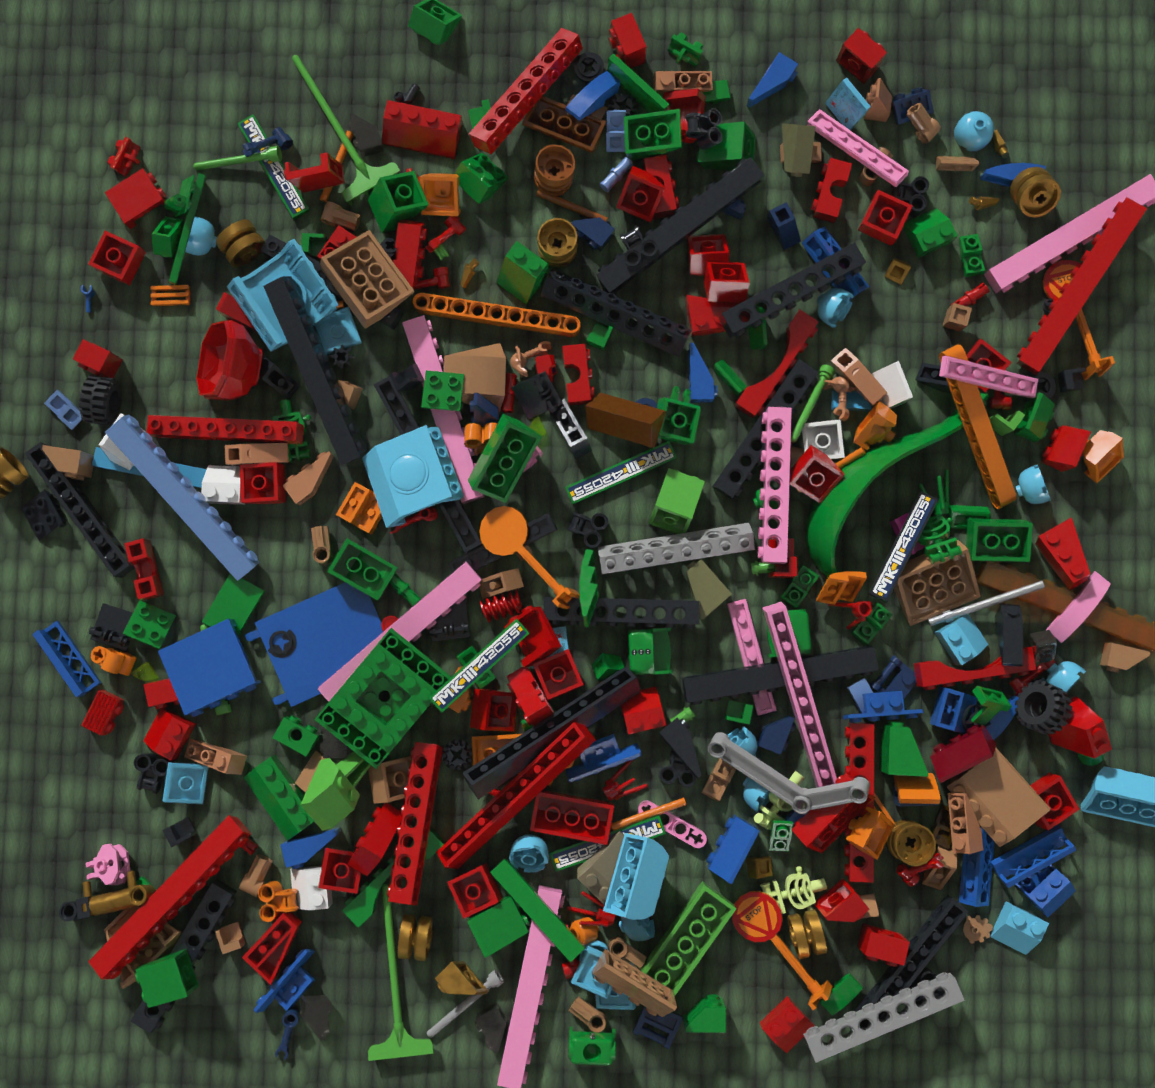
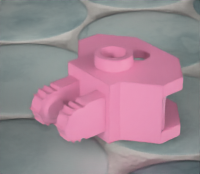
(109, 866)

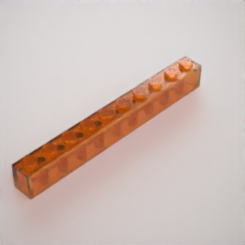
(1055, 600)

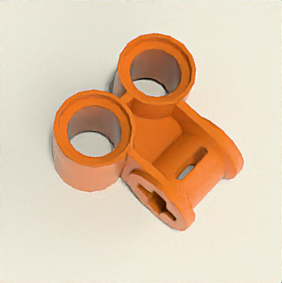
(477, 437)
(113, 660)
(279, 901)

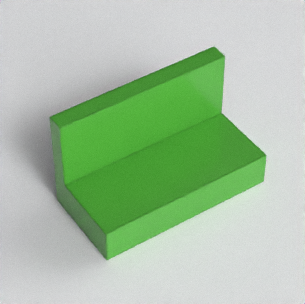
(1005, 426)

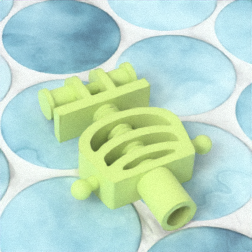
(768, 815)
(811, 887)

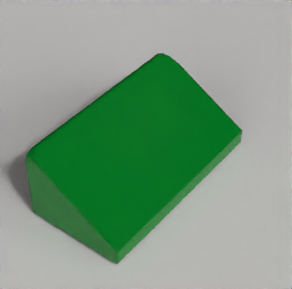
(758, 336)
(730, 378)
(961, 514)

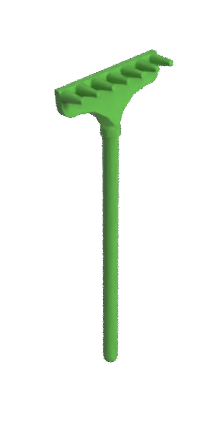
(366, 175)
(400, 1042)

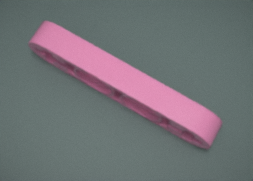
(675, 820)

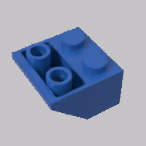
(950, 708)
(1047, 889)

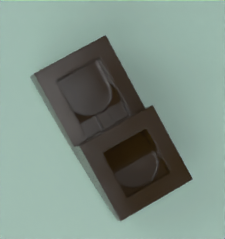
(942, 827)

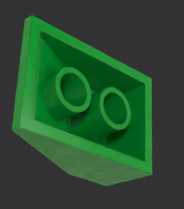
(652, 134)
(362, 569)

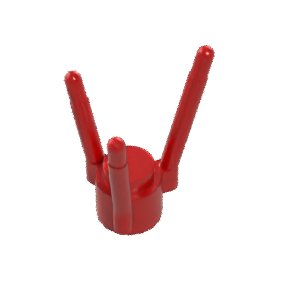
(859, 609)
(614, 790)
(604, 917)

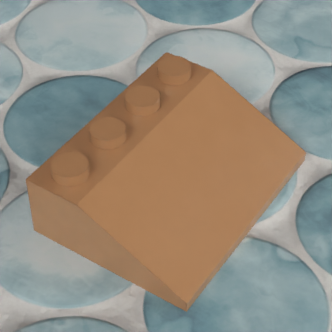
(366, 278)
(931, 589)
(1000, 798)
(635, 984)

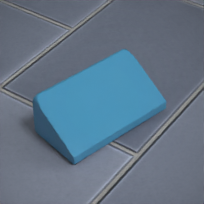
(854, 402)

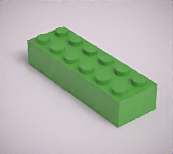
(688, 937)

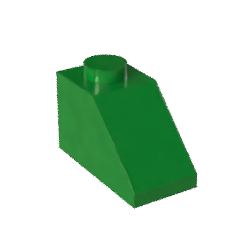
(167, 236)

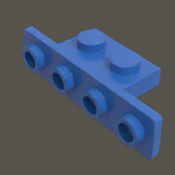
(883, 705)
(601, 756)
(290, 986)

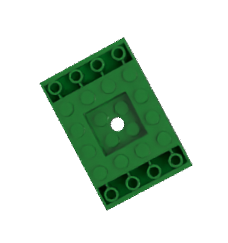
(375, 725)

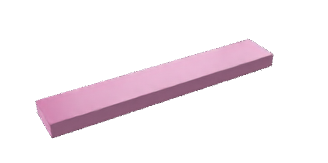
(858, 148)
(988, 377)
(749, 650)

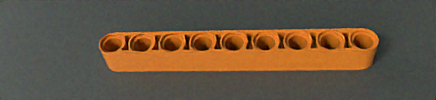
(489, 309)
(981, 436)

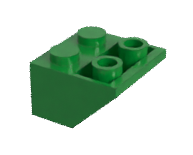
(480, 177)

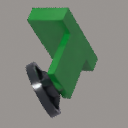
(991, 700)

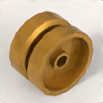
(1035, 192)
(240, 243)
(807, 934)
(418, 937)

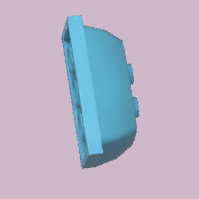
(1122, 796)
(637, 878)

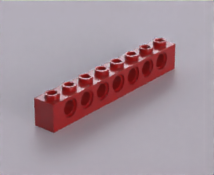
(526, 91)
(225, 429)
(420, 833)
(865, 871)

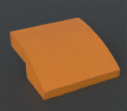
(361, 508)
(841, 587)
(917, 789)

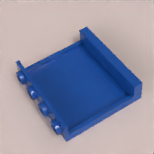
(208, 668)

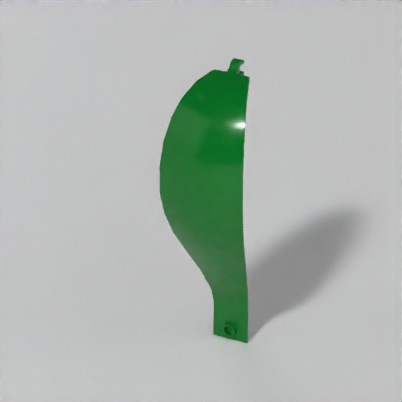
(828, 517)

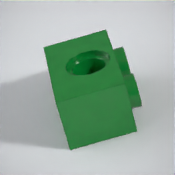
(286, 731)

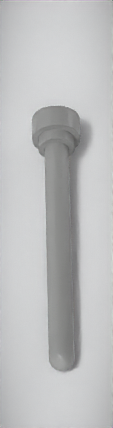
(494, 980)

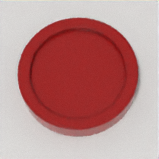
(387, 622)

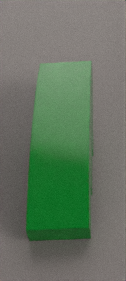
(588, 589)

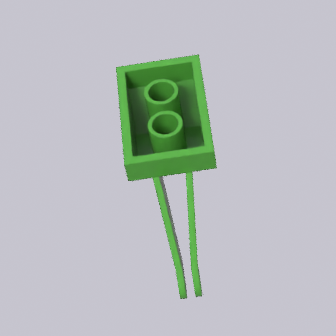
(333, 790)

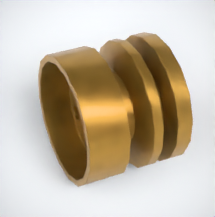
(559, 233)
(10, 470)
(920, 846)

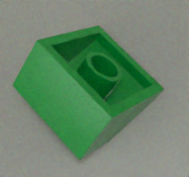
(434, 20)
(929, 232)
(1037, 414)
(706, 1016)

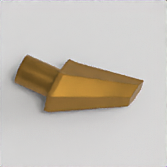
(1000, 146)
(983, 202)
(468, 272)

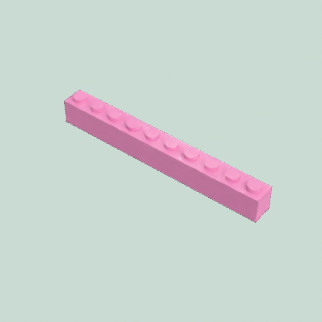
(1065, 238)
(426, 357)
(414, 620)
(800, 694)
(528, 998)

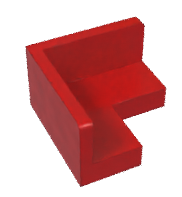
(786, 570)

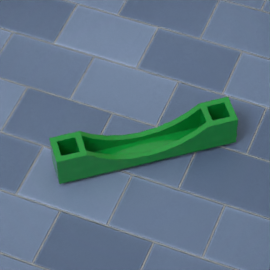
(364, 904)

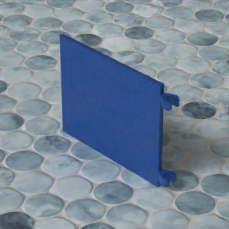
(328, 635)

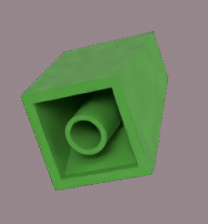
(676, 502)

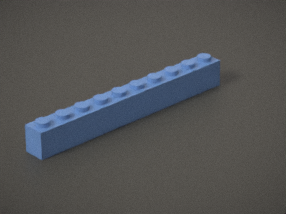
(182, 496)

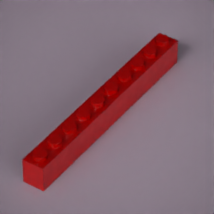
(1081, 286)
(515, 795)
(169, 898)

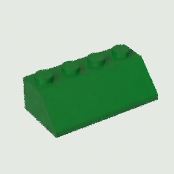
(504, 458)
(279, 796)

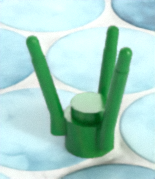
(942, 505)

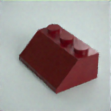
(962, 752)

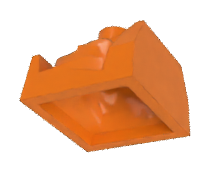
(441, 194)
(876, 426)
(1102, 454)
(870, 832)

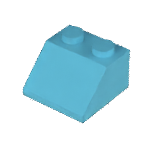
(961, 639)
(1018, 928)

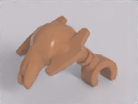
(519, 359)
(841, 386)

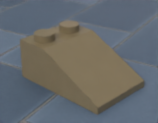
(598, 870)

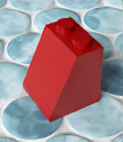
(1084, 732)

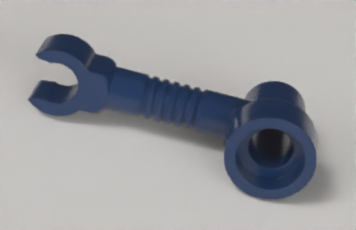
(279, 137)
(289, 1022)

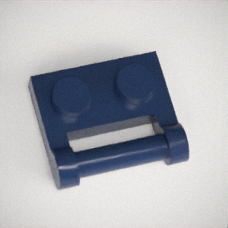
(903, 681)
(667, 1023)

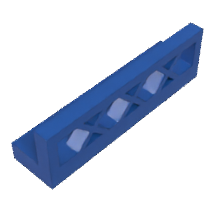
(821, 248)
(60, 662)
(1031, 854)
(972, 873)

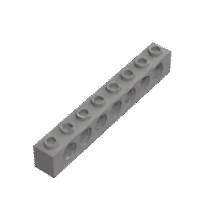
(676, 548)
(876, 1027)

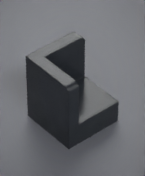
(408, 379)
(1071, 379)
(179, 832)

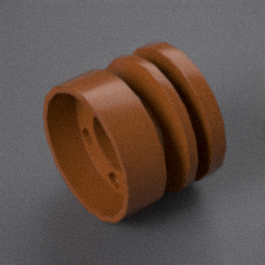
(554, 161)

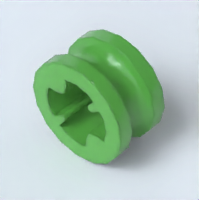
(441, 252)

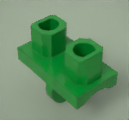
(684, 50)

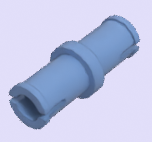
(616, 174)

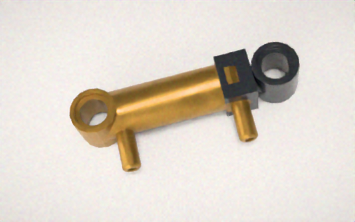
(95, 906)

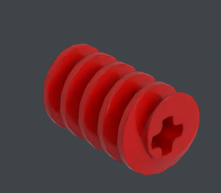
(501, 606)

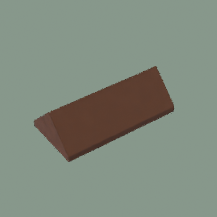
(553, 120)
(625, 419)

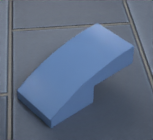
(615, 131)
(64, 409)
(856, 691)

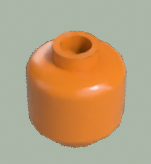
(584, 933)

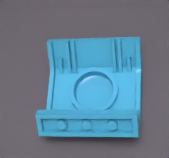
(256, 305)
(411, 474)

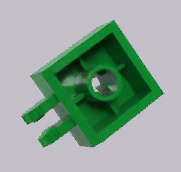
(685, 414)

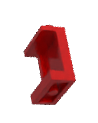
(688, 102)
(326, 175)
(136, 196)
(541, 637)

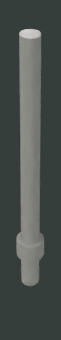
(949, 616)

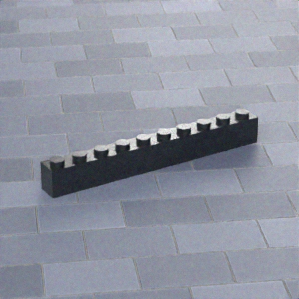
(685, 222)
(316, 369)
(405, 423)
(769, 675)
(525, 748)

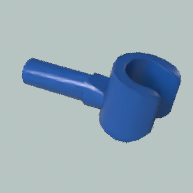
(88, 295)

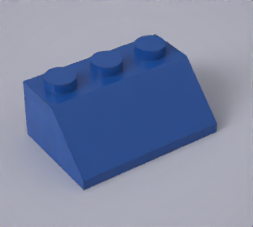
(732, 848)

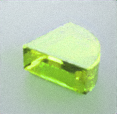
(537, 426)
(145, 672)

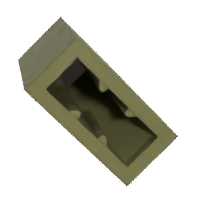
(797, 148)
(705, 587)

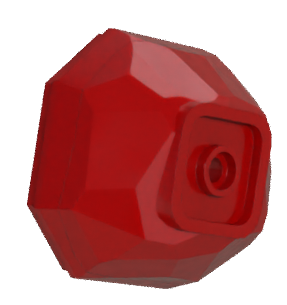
(227, 362)

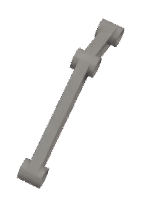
(799, 798)

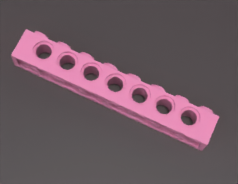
(781, 417)

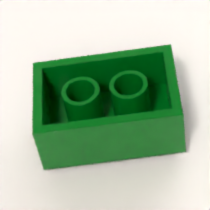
(999, 539)

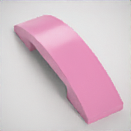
(1080, 607)

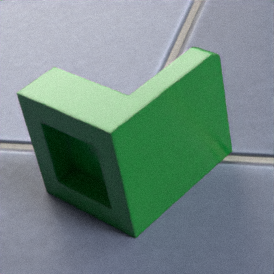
(313, 243)
(599, 336)
(606, 666)
(738, 712)

